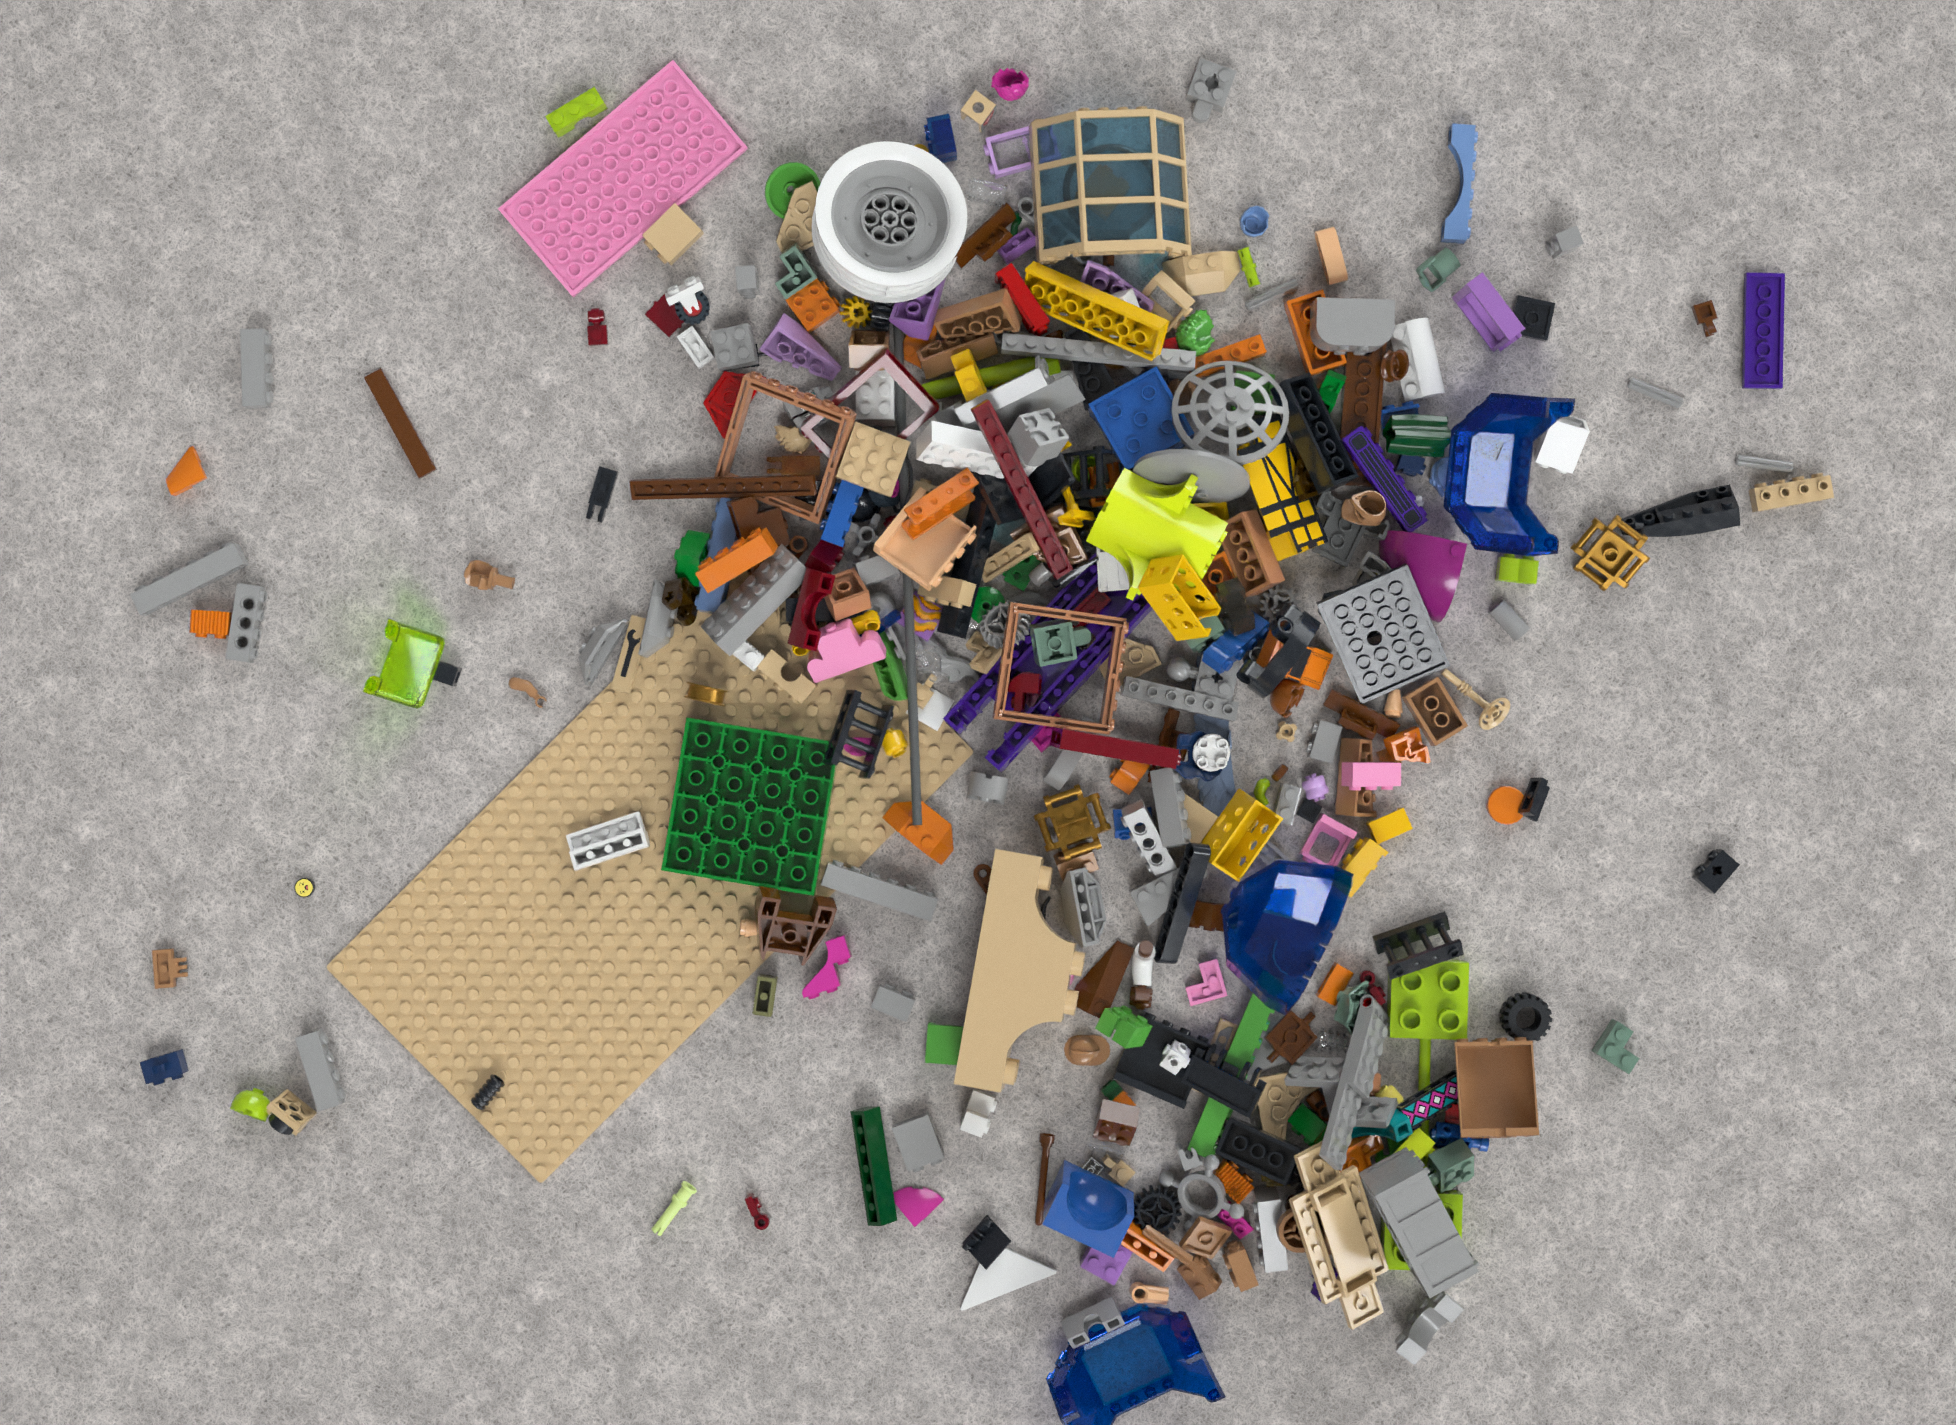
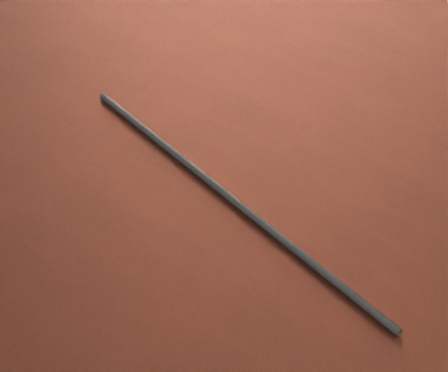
(908, 607)

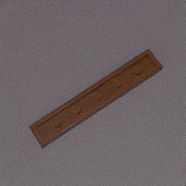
(400, 423)

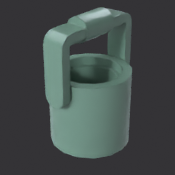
(1441, 266)

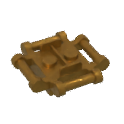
(1610, 553)
(1072, 822)

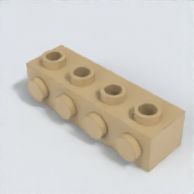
(1791, 493)

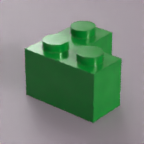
(691, 554)
(1308, 1124)

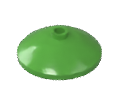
(787, 175)

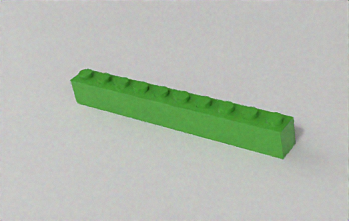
(1241, 1050)

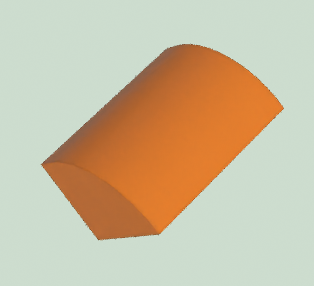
(1335, 981)

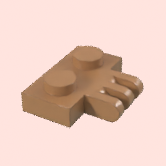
(167, 968)

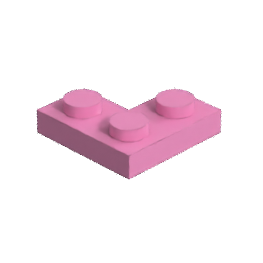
(1212, 984)

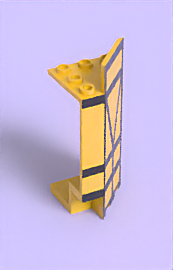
(1290, 523)

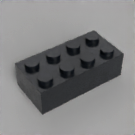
(1258, 1150)

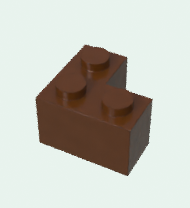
(1207, 915)

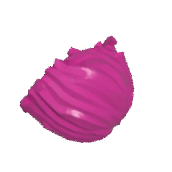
(1010, 84)

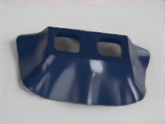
(1189, 769)

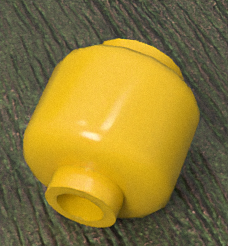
(894, 743)

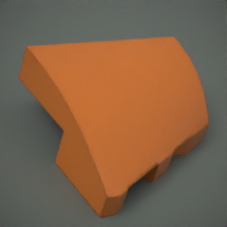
(186, 473)
(1407, 746)

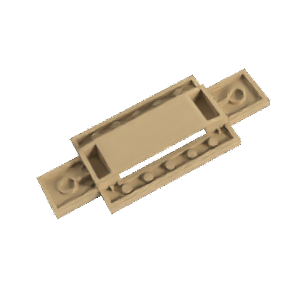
(1349, 1233)

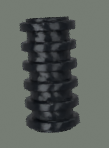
(486, 1093)

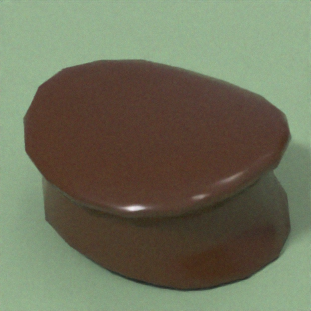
(1394, 365)

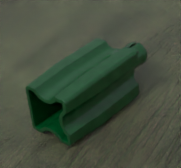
(1417, 435)

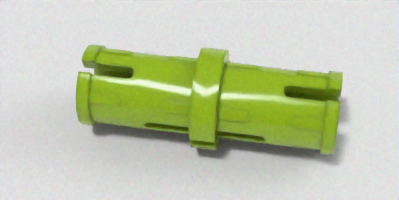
(1248, 267)

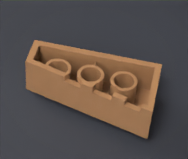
(978, 315)

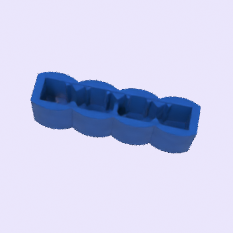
(1230, 648)

